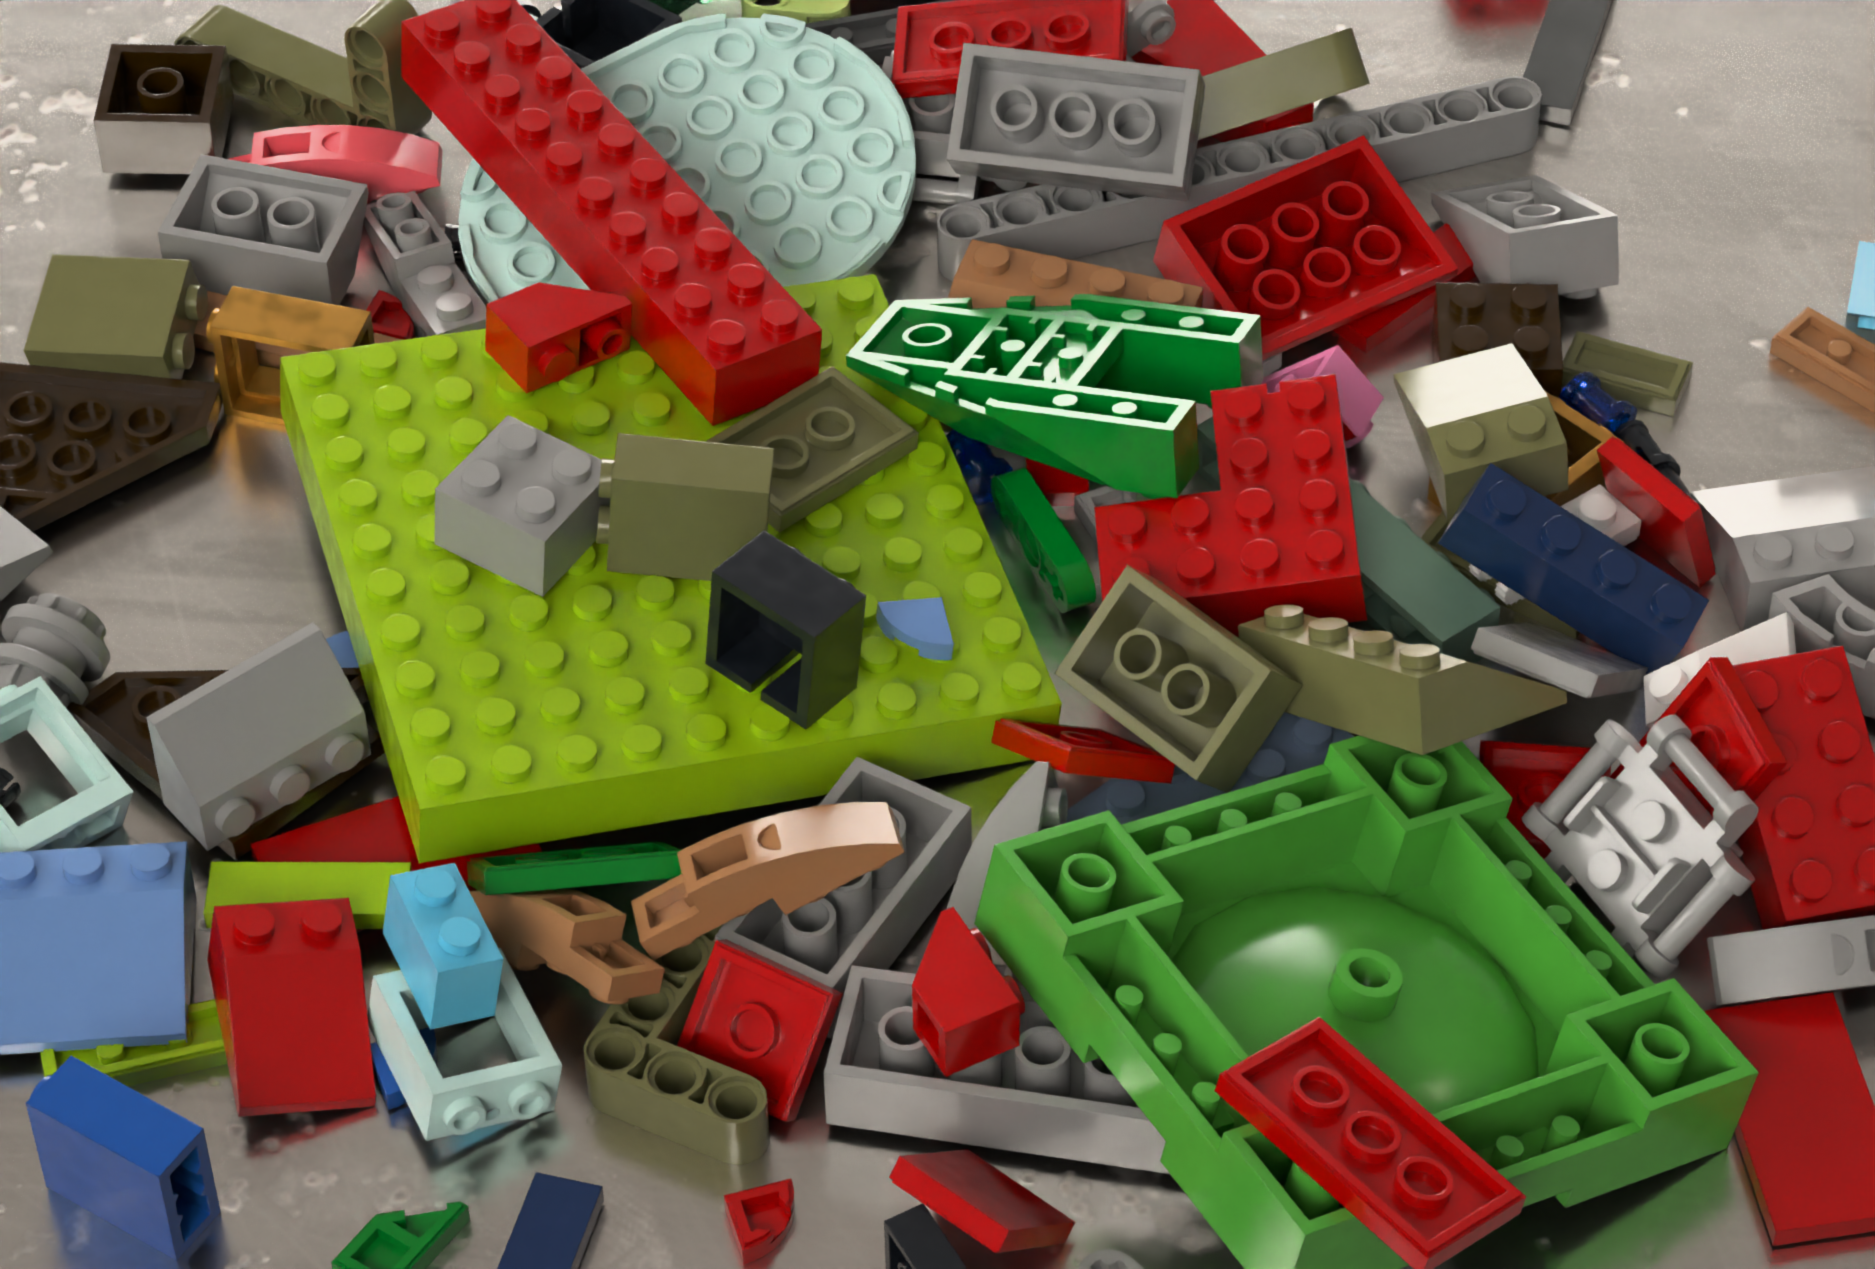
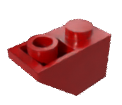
(555, 331)
(961, 999)

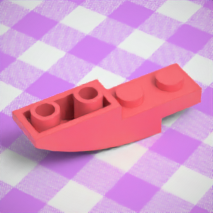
(360, 154)

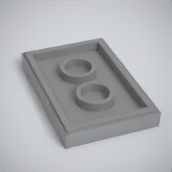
(1558, 659)

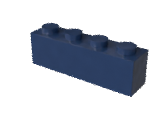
(1573, 570)

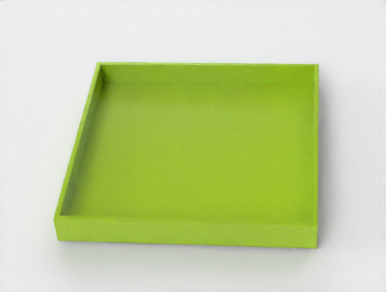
(596, 701)

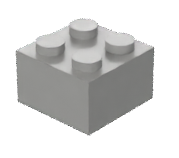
(521, 505)

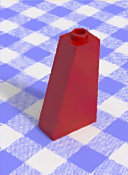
(1212, 42)

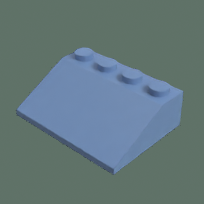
(95, 946)

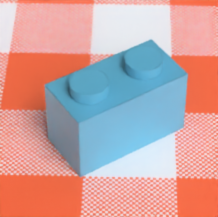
(442, 945)

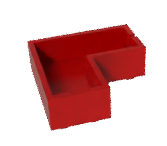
(1275, 527)
(1818, 814)

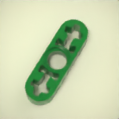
(1043, 540)

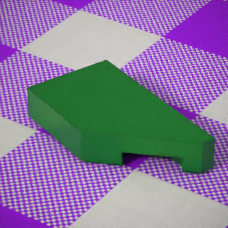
(403, 1241)

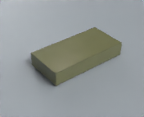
(1629, 372)

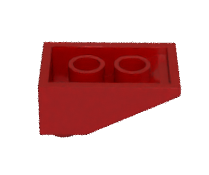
(292, 1006)

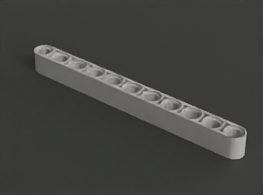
(1409, 137)

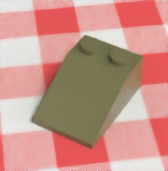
(1481, 414)

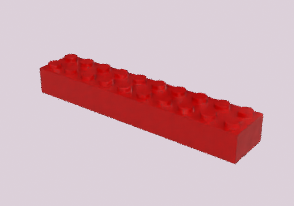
(611, 205)

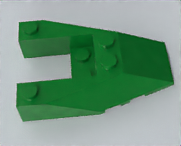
(1073, 386)

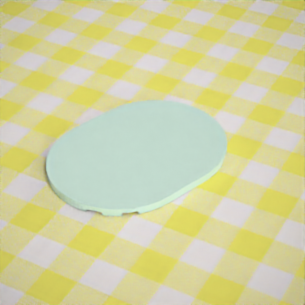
(766, 123)

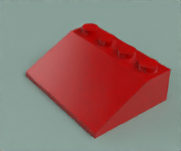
(1306, 246)

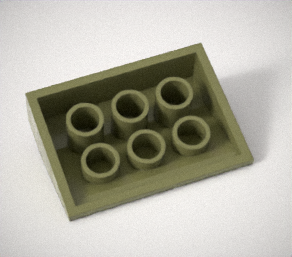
(1389, 687)

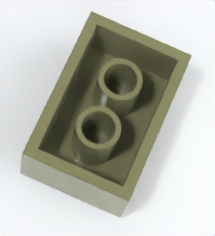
(1178, 679)

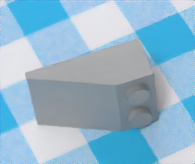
(1533, 234)

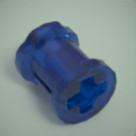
(1590, 400)
(977, 465)

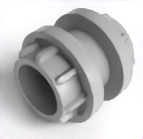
(54, 641)

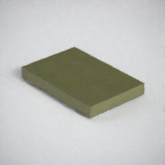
(823, 441)

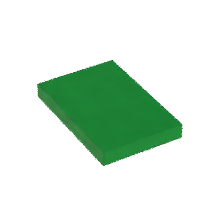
(573, 867)

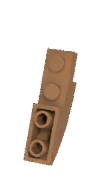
(780, 857)
(573, 937)

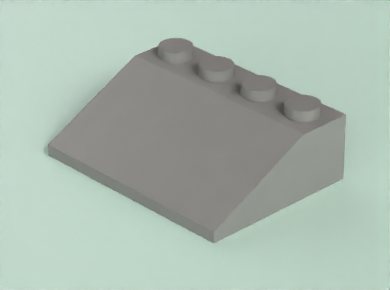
(1791, 533)

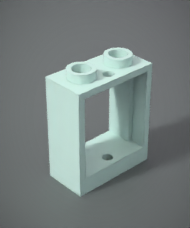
(101, 790)
(462, 1101)

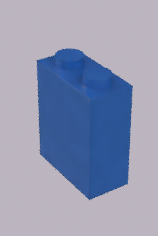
(123, 1157)

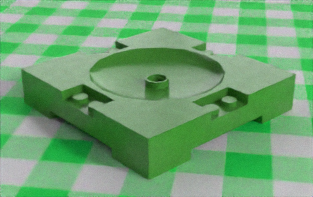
(1405, 923)

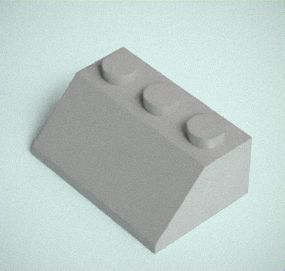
(266, 229)
(257, 737)

